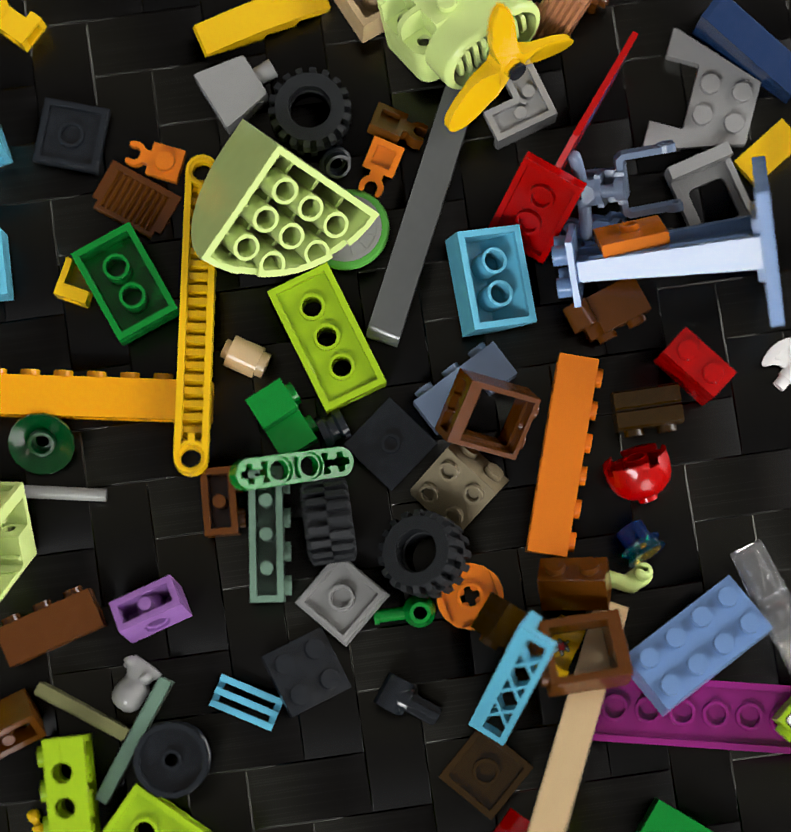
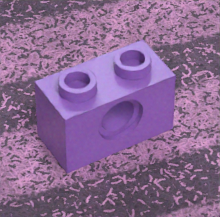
(150, 609)

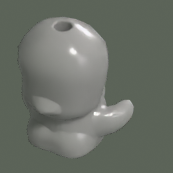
(134, 686)

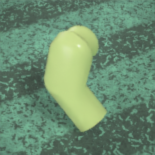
(632, 580)

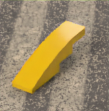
(253, 22)

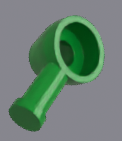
(406, 612)

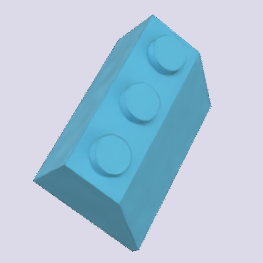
(490, 280)

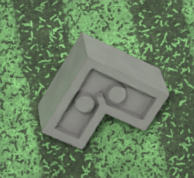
(525, 111)

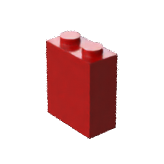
(694, 366)

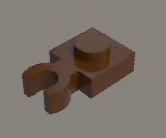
(393, 125)

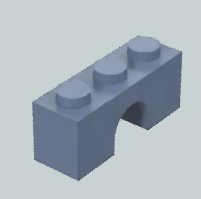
(483, 360)

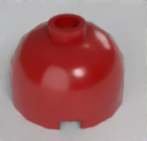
(640, 473)

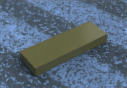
(82, 710)

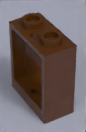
(462, 401)
(621, 667)

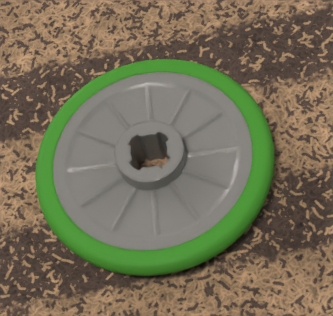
(369, 244)

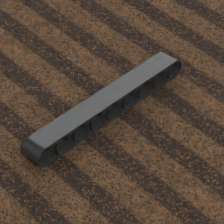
(417, 228)

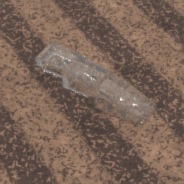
(767, 593)

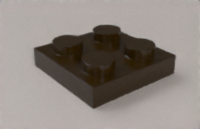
(485, 773)

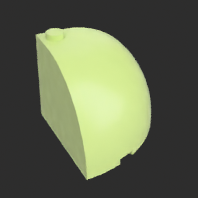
(271, 210)

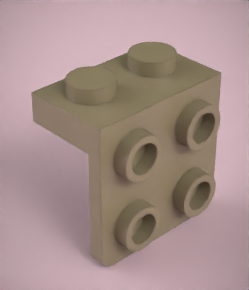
(459, 484)

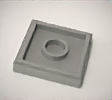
(342, 600)

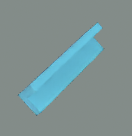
(506, 680)

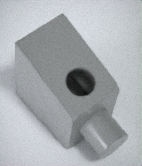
(235, 89)

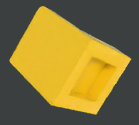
(72, 285)

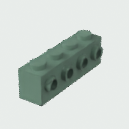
(267, 541)

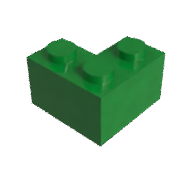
(281, 419)

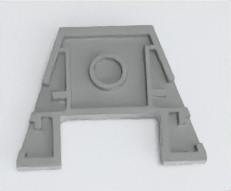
(719, 101)

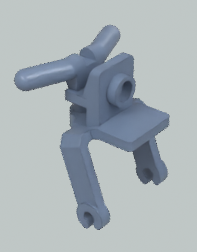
(612, 185)

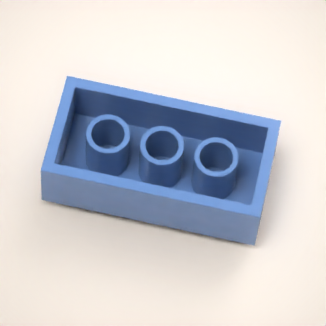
(697, 645)

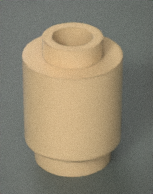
(245, 357)

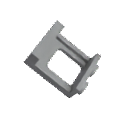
(701, 170)

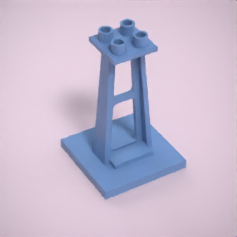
(698, 249)

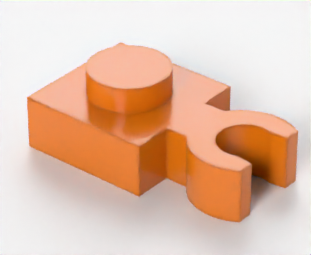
(382, 160)
(162, 162)

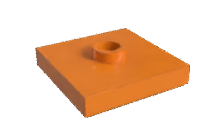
(631, 236)

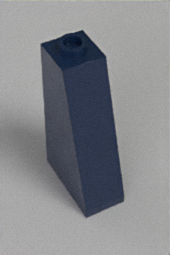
(747, 45)

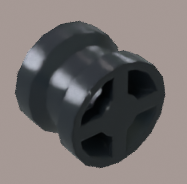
(332, 427)

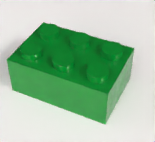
(125, 284)

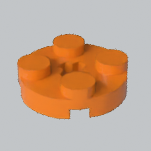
(462, 614)

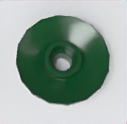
(37, 455)

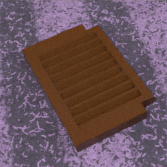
(135, 199)

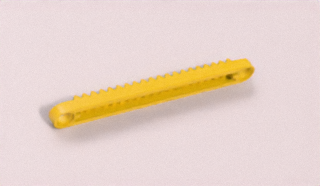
(194, 338)

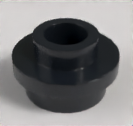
(340, 167)

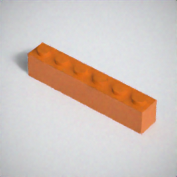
(562, 456)

